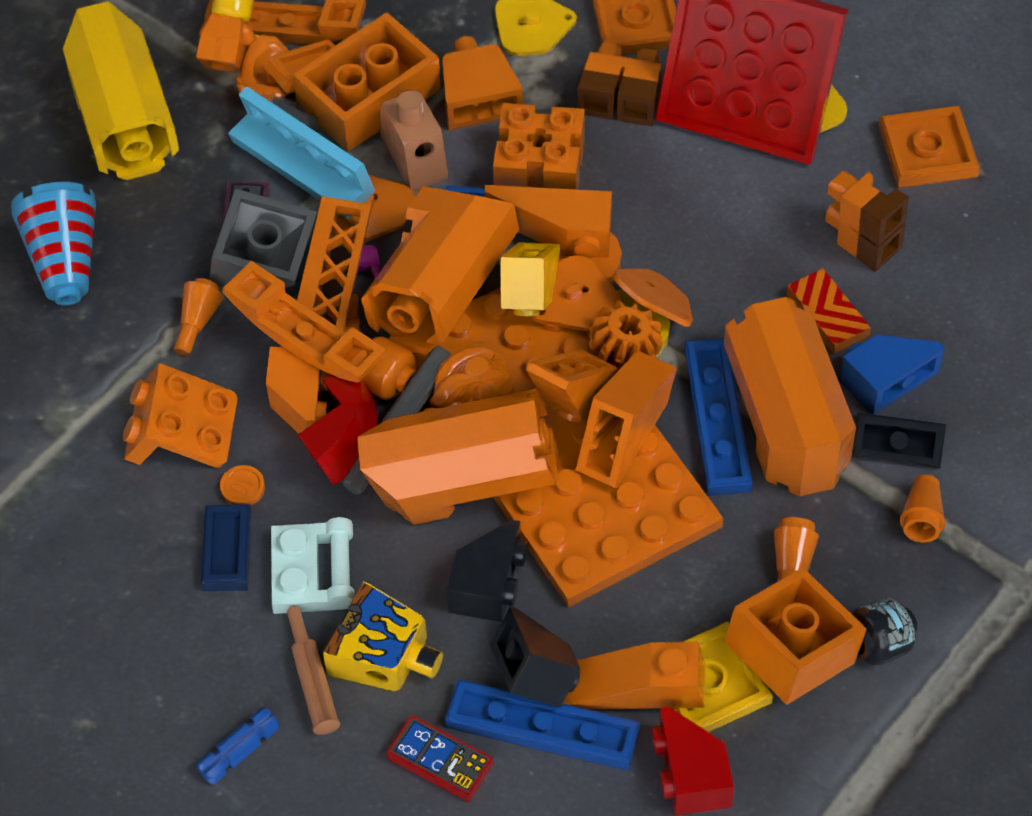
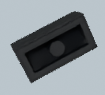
(899, 440)

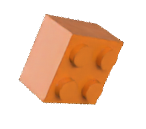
(794, 635)

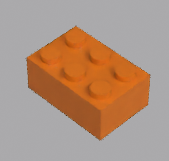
(360, 74)

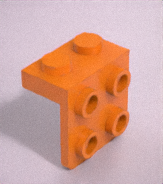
(180, 416)

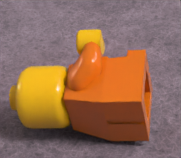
(226, 35)

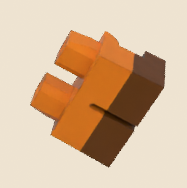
(613, 76)
(867, 219)

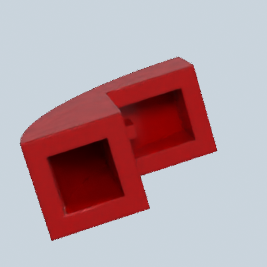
(334, 437)

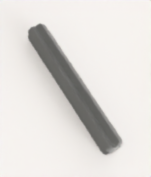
(408, 402)

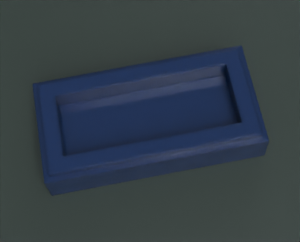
(226, 547)

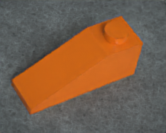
(561, 216)
(570, 381)
(642, 678)

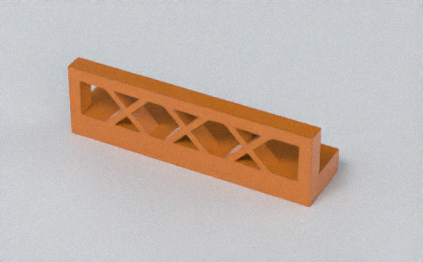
(320, 267)

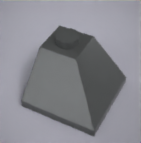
(261, 232)

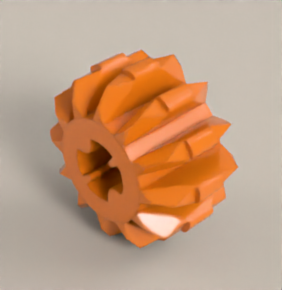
(622, 332)

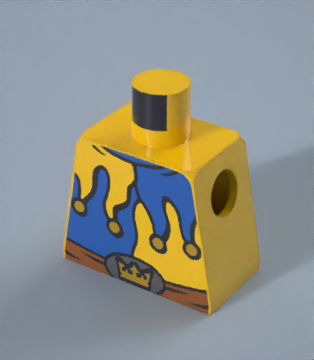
(380, 642)

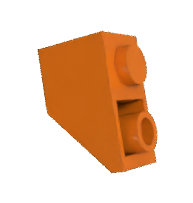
(295, 389)

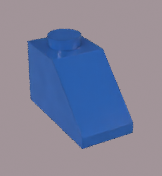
(888, 368)

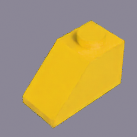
(528, 277)

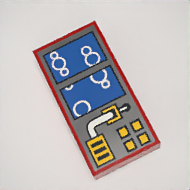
(440, 758)

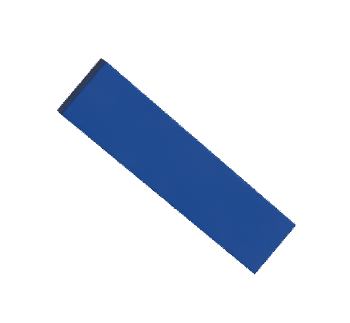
(717, 418)
(541, 726)

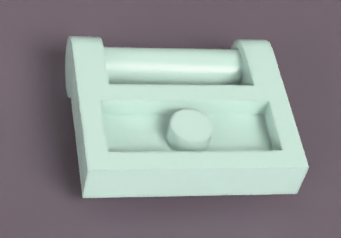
(297, 567)

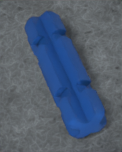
(237, 745)

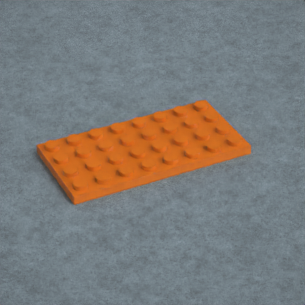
(580, 527)

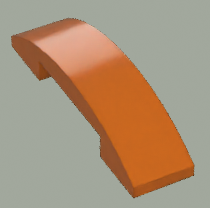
(305, 22)
(300, 329)

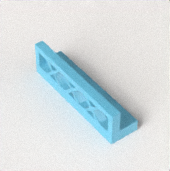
(299, 152)

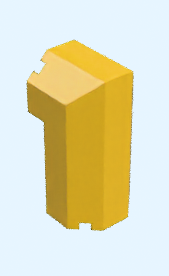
(118, 92)

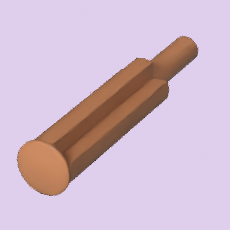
(312, 677)

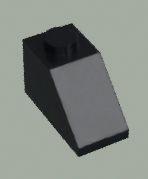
(534, 660)

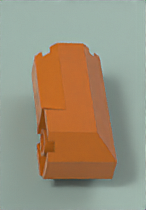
(438, 266)
(791, 396)
(459, 455)

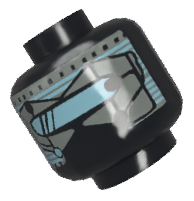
(888, 631)

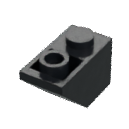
(484, 573)

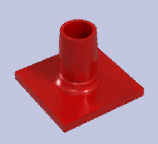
(753, 72)

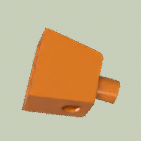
(477, 83)

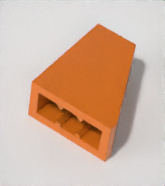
(624, 417)

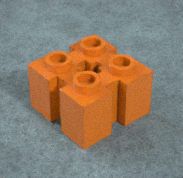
(539, 147)

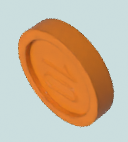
(242, 485)

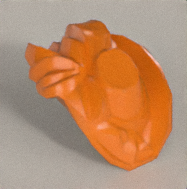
(253, 71)
(469, 377)

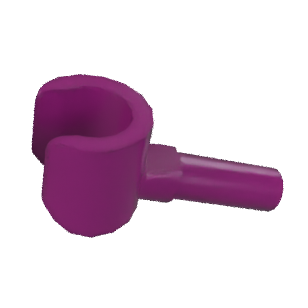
(370, 261)

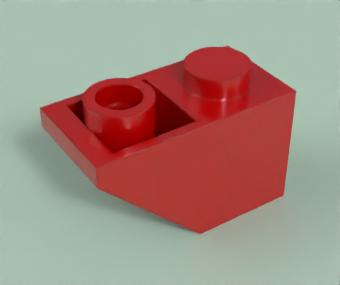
(695, 763)

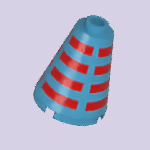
(58, 237)

